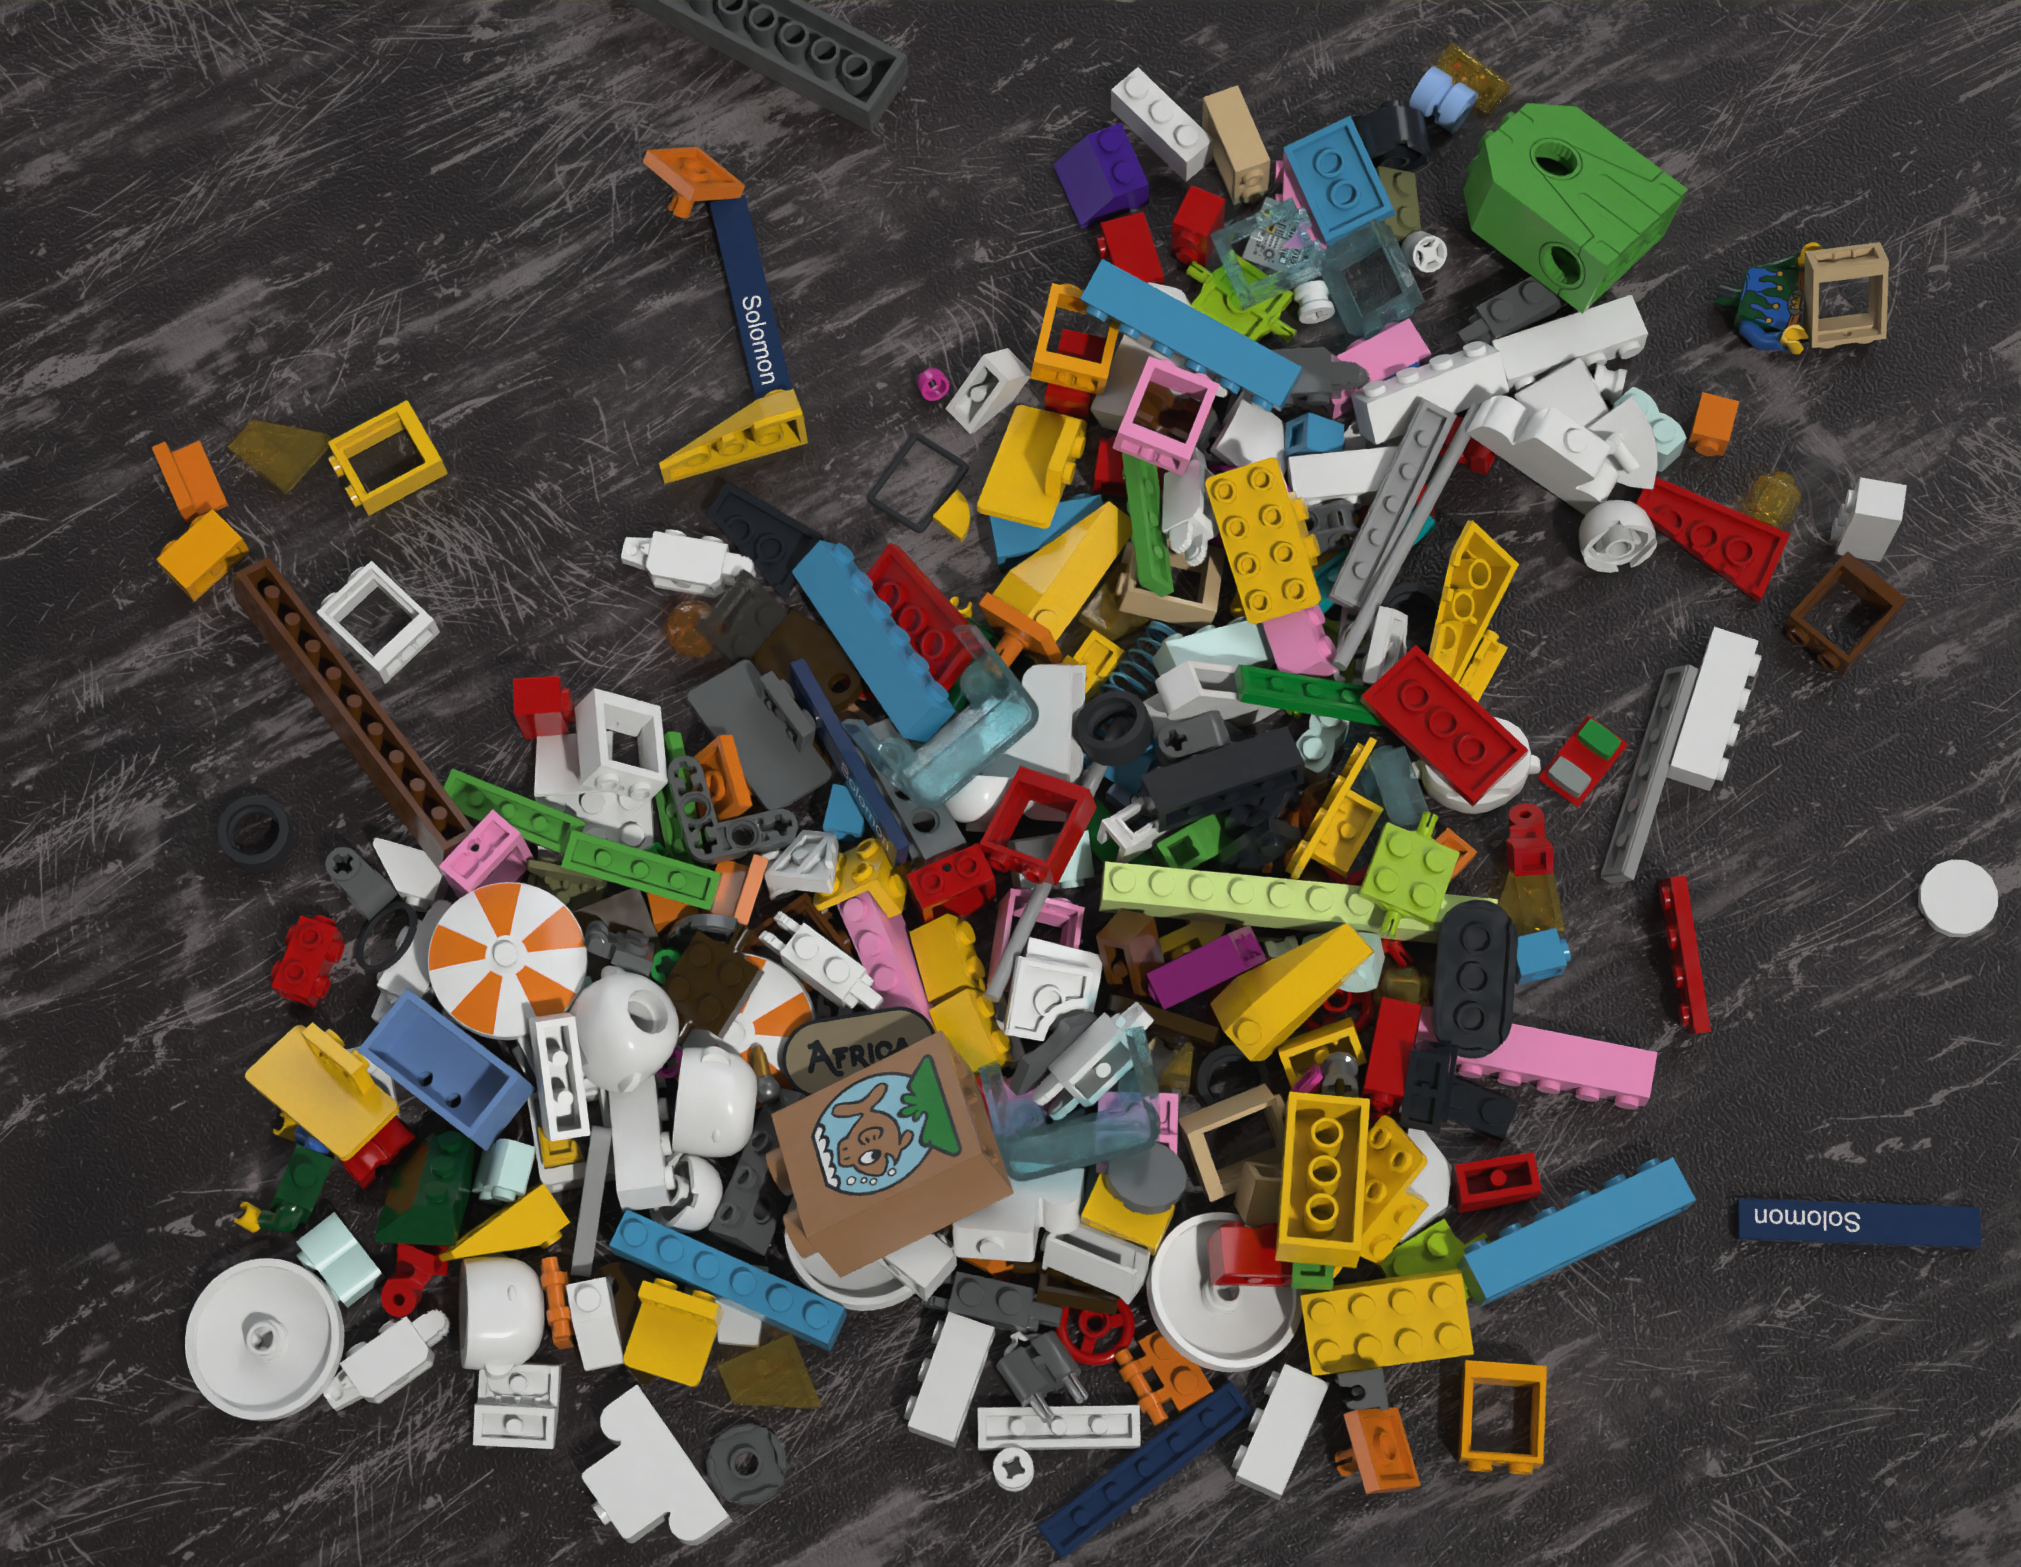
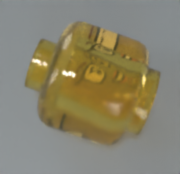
(1774, 499)
(1406, 985)

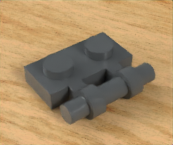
(624, 950)

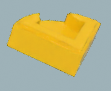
(954, 516)
(559, 1152)

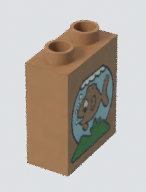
(887, 1156)

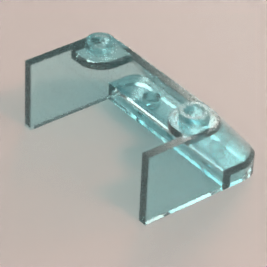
(968, 744)
(1040, 1150)

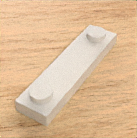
(1069, 1429)

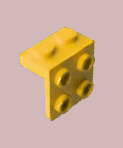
(867, 870)
(673, 1332)

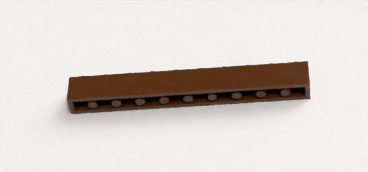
(351, 710)

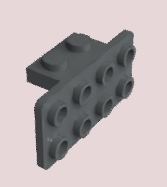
(768, 732)

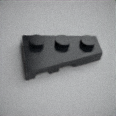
(764, 535)

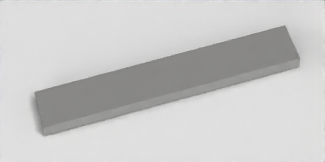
(1391, 505)
(1649, 774)

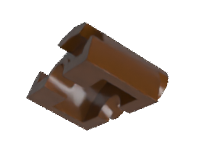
(1167, 413)

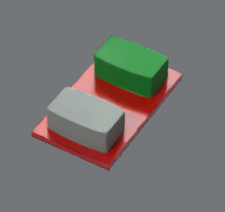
(1582, 761)

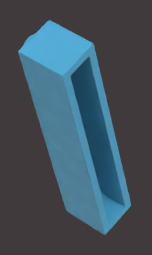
(1190, 335)
(874, 641)
(1575, 1231)
(728, 1280)

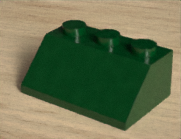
(429, 1192)

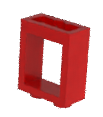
(1048, 791)
(959, 892)
(1390, 1055)

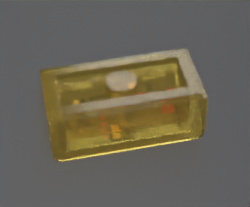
(1476, 75)
(1178, 1072)

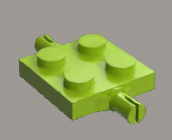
(1221, 304)
(1408, 874)
(1428, 1252)

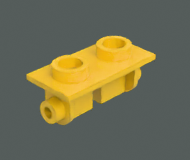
(1482, 665)

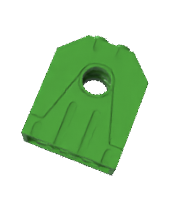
(1567, 200)

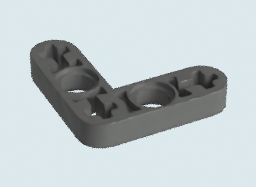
(721, 833)

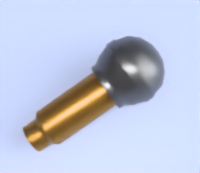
(767, 1087)

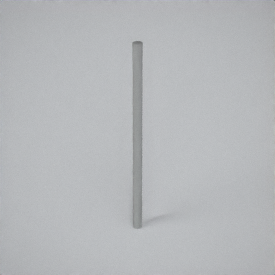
(1405, 542)
(1042, 890)

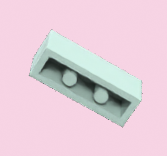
(1227, 645)

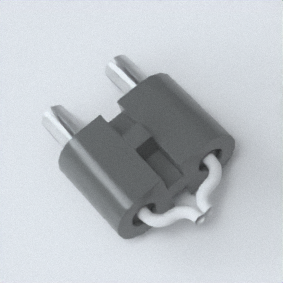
(1039, 1370)

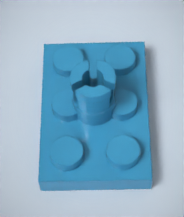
(1338, 180)

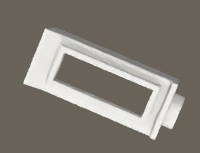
(1131, 843)
(1097, 1260)

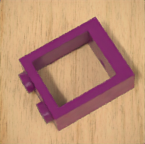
(1205, 967)

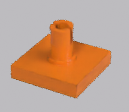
(693, 177)
(1018, 633)
(724, 780)
(1378, 1451)

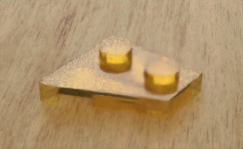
(279, 451)
(1104, 613)
(1532, 903)
(770, 1377)

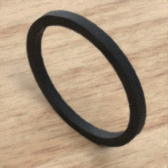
(401, 950)

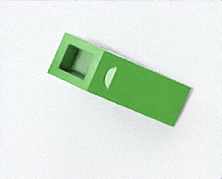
(1194, 844)

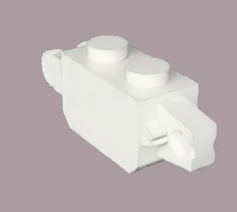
(1188, 510)
(685, 562)
(823, 965)
(412, 969)
(1091, 1063)
(388, 1361)

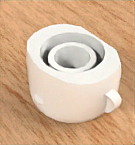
(1497, 796)
(624, 1029)
(713, 1103)
(498, 1313)

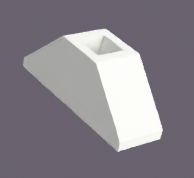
(1431, 1183)

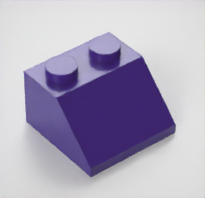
(1102, 176)

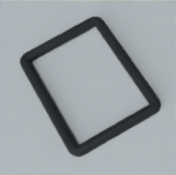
(894, 464)

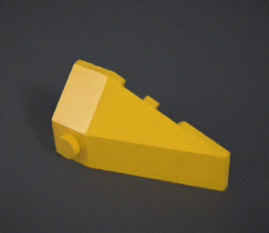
(753, 432)
(1066, 570)
(1471, 593)
(1278, 996)

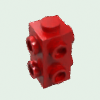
(308, 960)

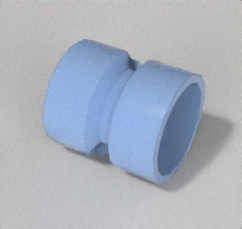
(1444, 100)

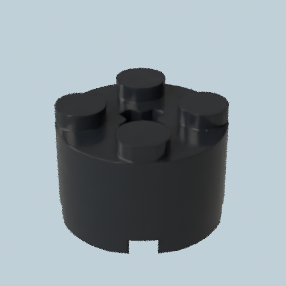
(1395, 136)

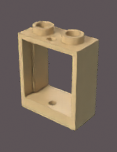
(1236, 145)
(1843, 264)
(1170, 608)
(1226, 1180)

